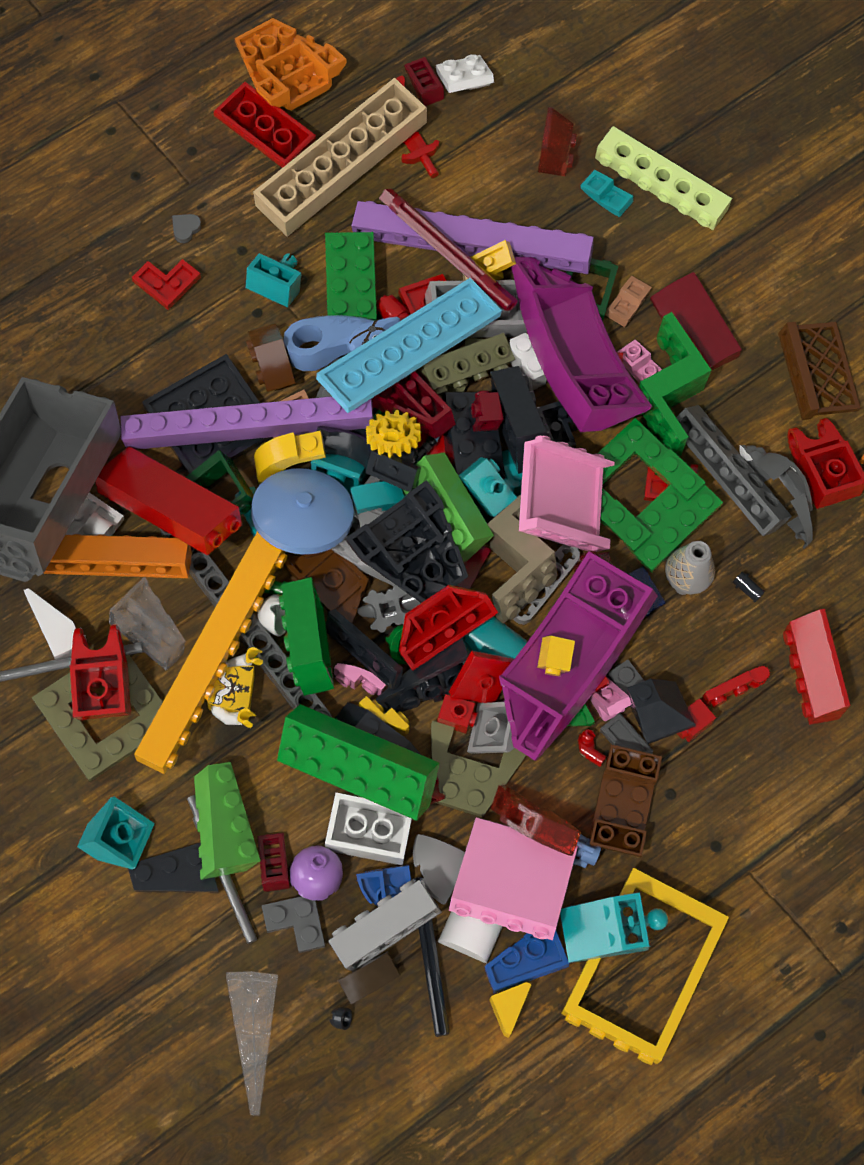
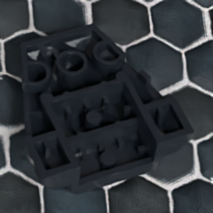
(412, 545)

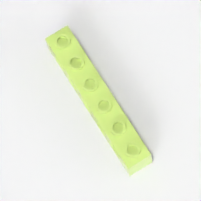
(658, 167)

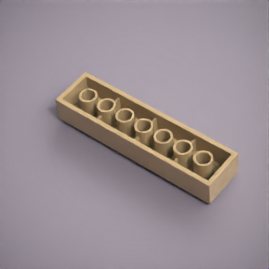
(340, 157)

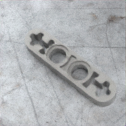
(569, 565)

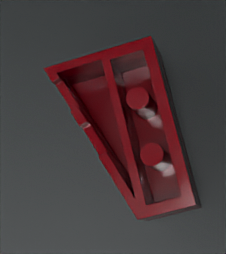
(419, 401)

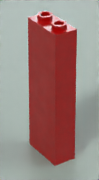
(168, 500)

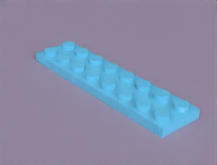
(408, 345)

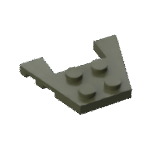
(465, 782)

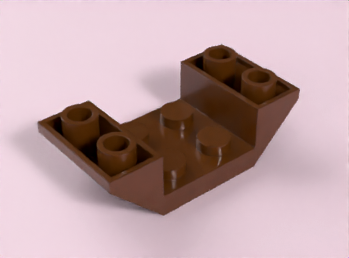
(624, 800)

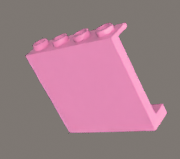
(562, 494)
(511, 880)

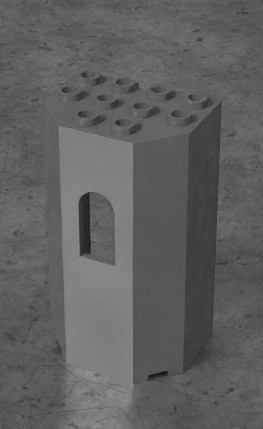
(39, 432)

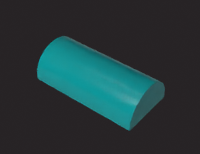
(495, 639)

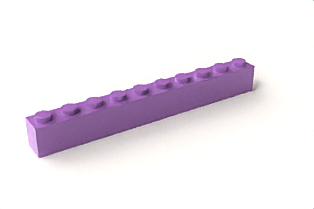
(473, 236)
(240, 422)

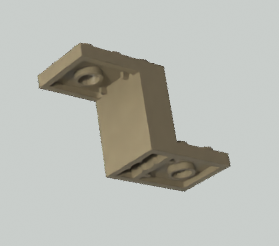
(526, 555)

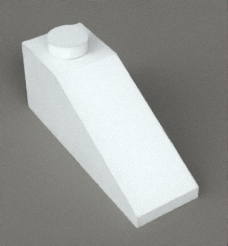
(54, 625)

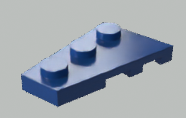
(525, 962)

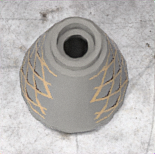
(690, 568)

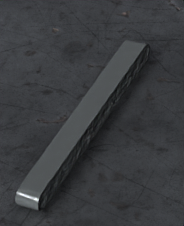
(255, 632)

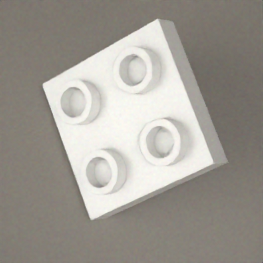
(465, 73)
(95, 518)

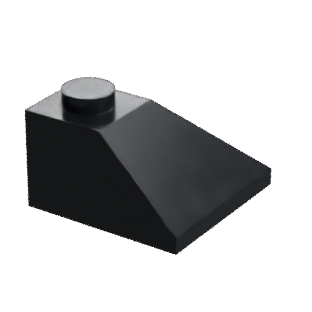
(659, 709)

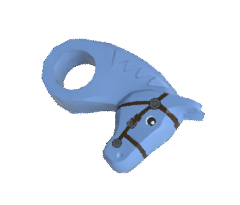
(335, 335)

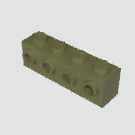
(467, 363)

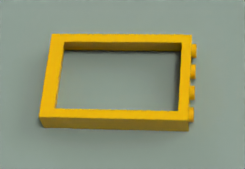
(623, 1039)

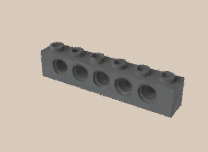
(732, 471)

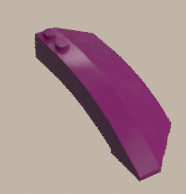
(575, 348)
(601, 615)

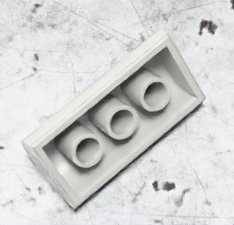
(470, 936)

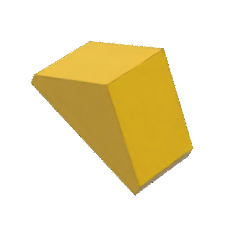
(508, 1006)

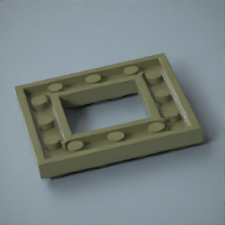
(92, 757)

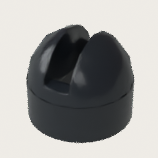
(341, 1018)

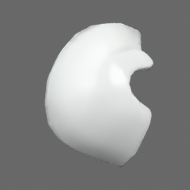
(270, 615)

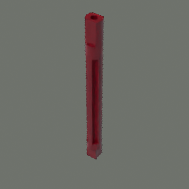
(448, 249)

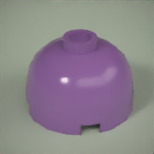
(316, 872)

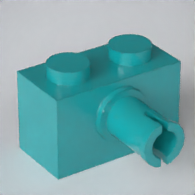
(274, 279)
(488, 486)

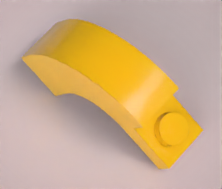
(287, 451)

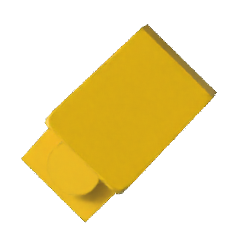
(496, 259)

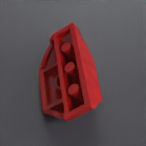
(442, 622)

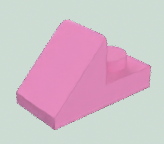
(610, 701)

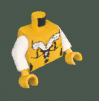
(234, 690)

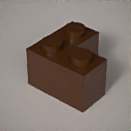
(269, 351)

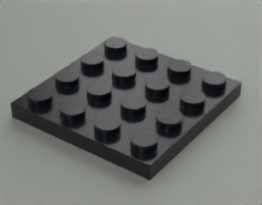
(208, 387)

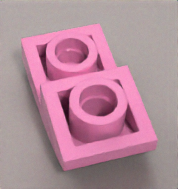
(638, 361)
(352, 676)

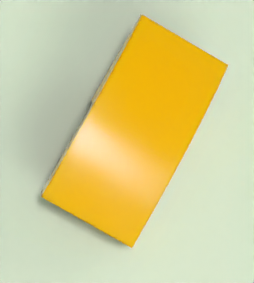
(395, 720)

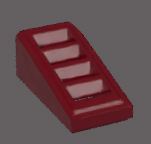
(428, 94)
(274, 878)

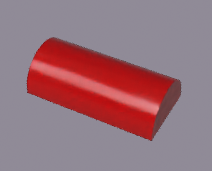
(264, 125)

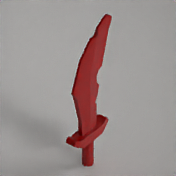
(418, 149)

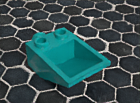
(602, 930)

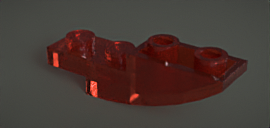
(535, 822)

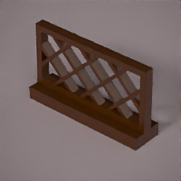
(800, 369)

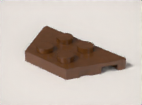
(335, 579)

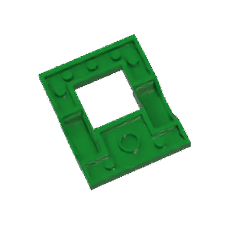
(672, 514)

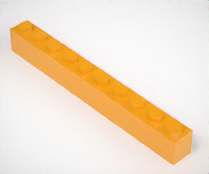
(209, 655)

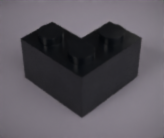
(559, 423)

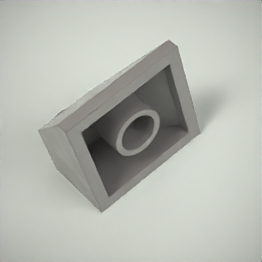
(491, 730)

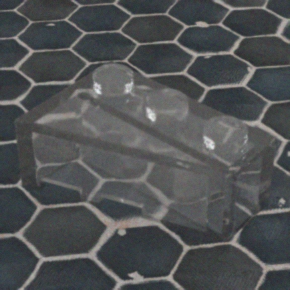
(145, 621)

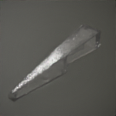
(252, 1007)

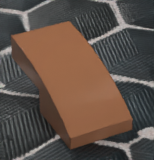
(628, 301)

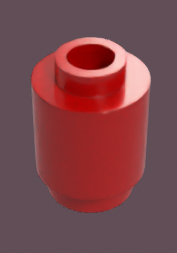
(390, 306)

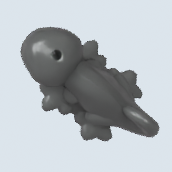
(387, 607)

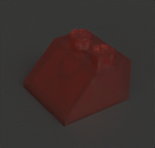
(556, 144)

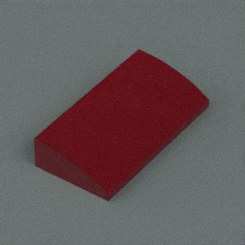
(699, 319)

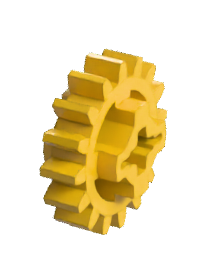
(393, 433)

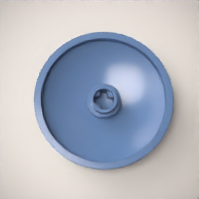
(302, 511)

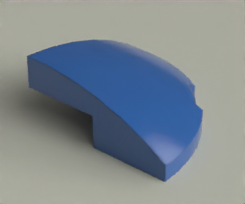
(383, 882)

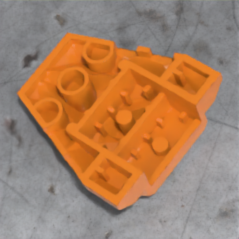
(286, 65)

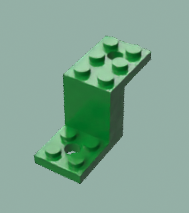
(673, 384)

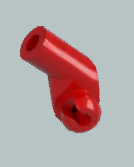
(587, 748)

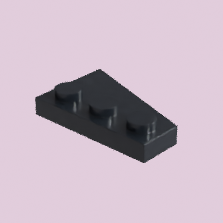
(172, 873)

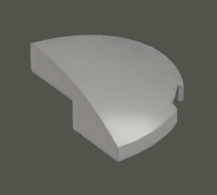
(438, 865)

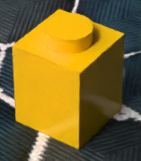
(555, 655)

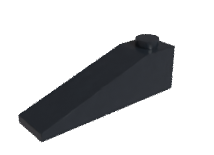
(428, 680)

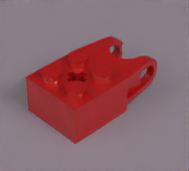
(827, 464)
(96, 668)

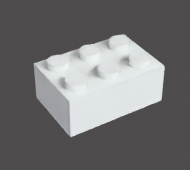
(367, 830)

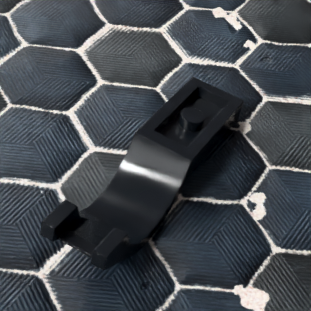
(354, 446)

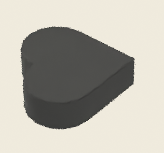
(185, 226)

